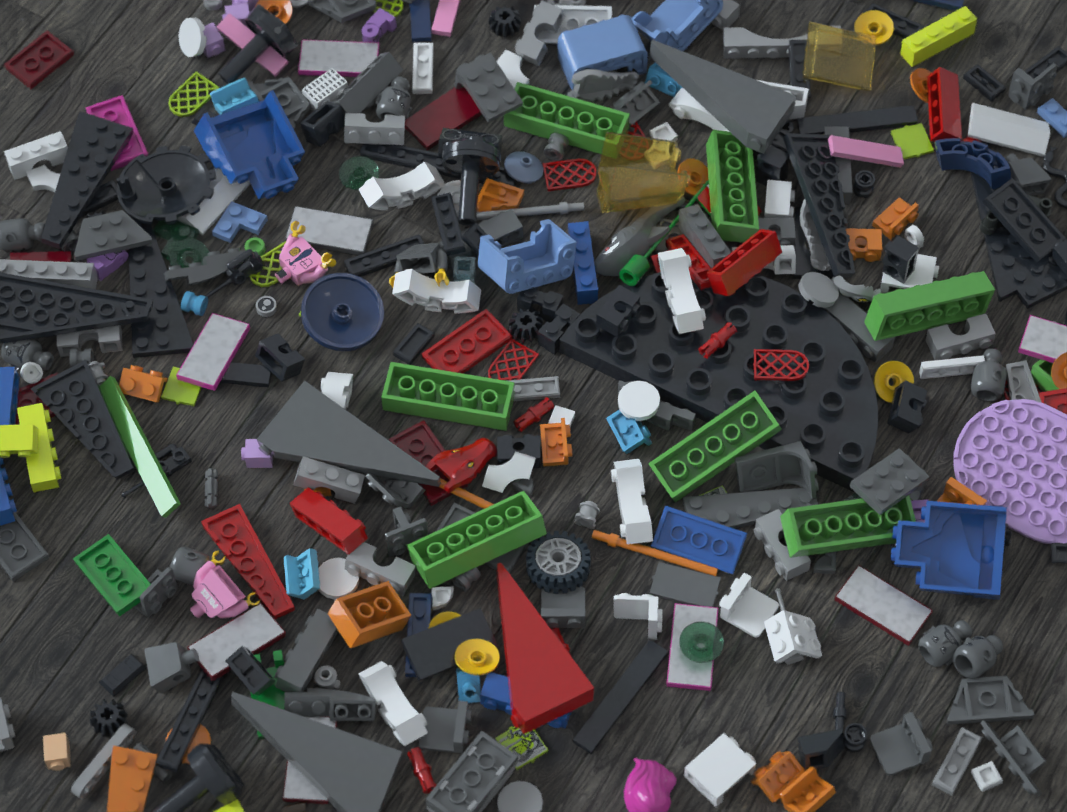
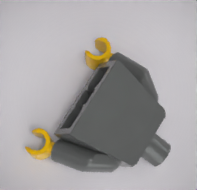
(423, 259)

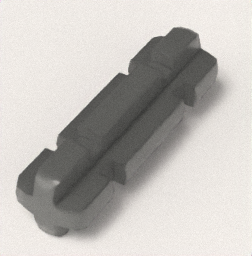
(211, 488)

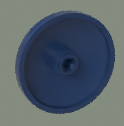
(342, 312)

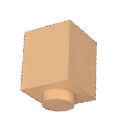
(56, 751)

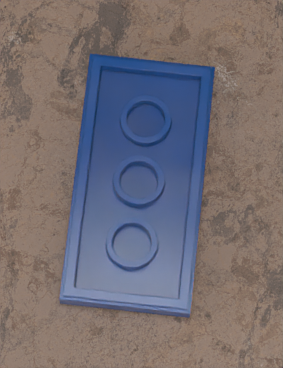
(699, 539)

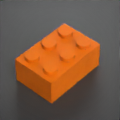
(369, 614)

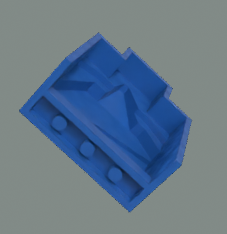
(253, 146)
(954, 548)

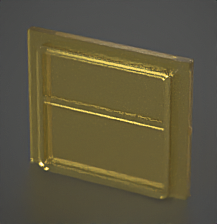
(839, 56)

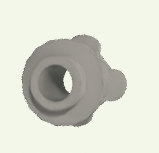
(97, 369)
(587, 514)
(326, 683)

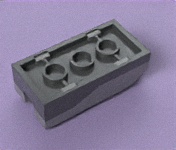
(473, 777)

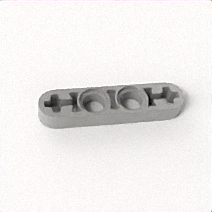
(102, 762)

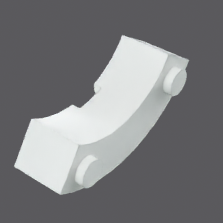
(688, 108)
(402, 189)
(419, 289)
(681, 295)
(338, 387)
(634, 512)
(394, 706)

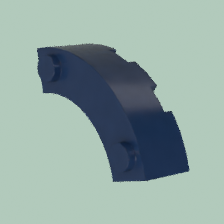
(975, 158)

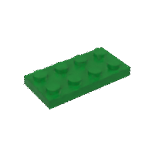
(112, 574)

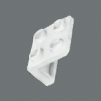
(640, 607)
(747, 607)
(792, 634)

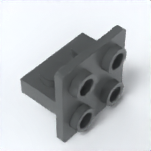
(637, 102)
(404, 532)

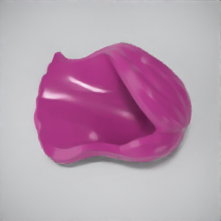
(649, 787)

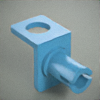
(468, 686)

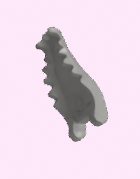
(596, 84)
(818, 255)
(856, 292)

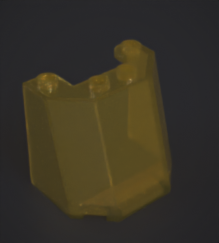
(639, 173)

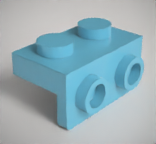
(233, 96)
(302, 574)

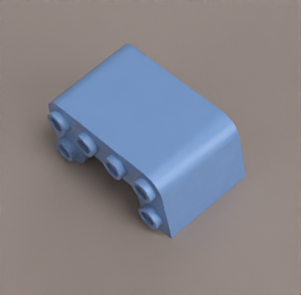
(602, 47)
(530, 264)

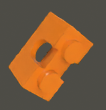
(869, 240)

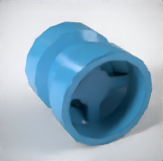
(194, 303)

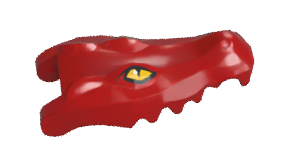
(463, 463)

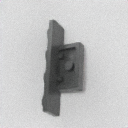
(1020, 752)

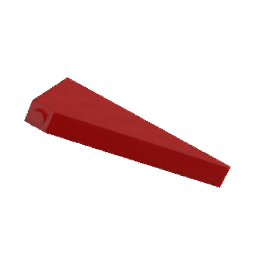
(540, 671)

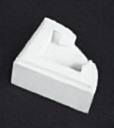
(441, 596)

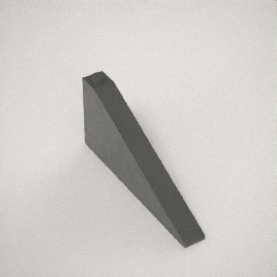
(741, 104)
(326, 432)
(341, 765)

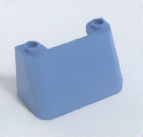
(677, 21)

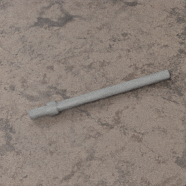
(562, 208)

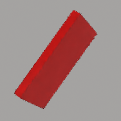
(468, 344)

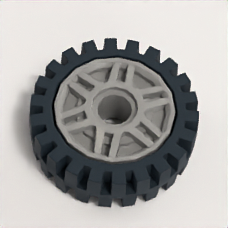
(558, 562)

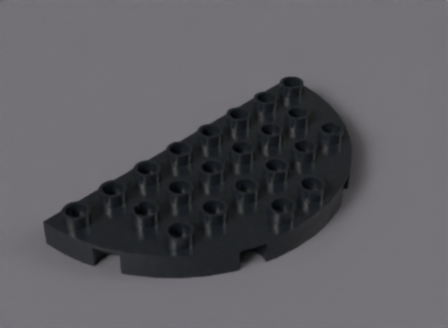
(826, 410)

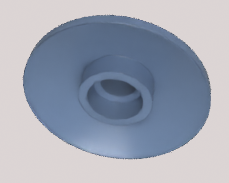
(523, 167)

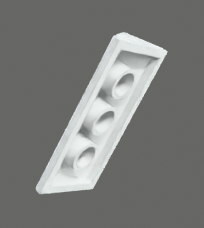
(575, 18)
(1008, 129)
(213, 208)

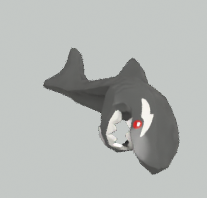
(634, 240)

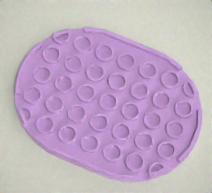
(1018, 461)

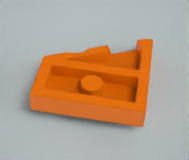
(498, 196)

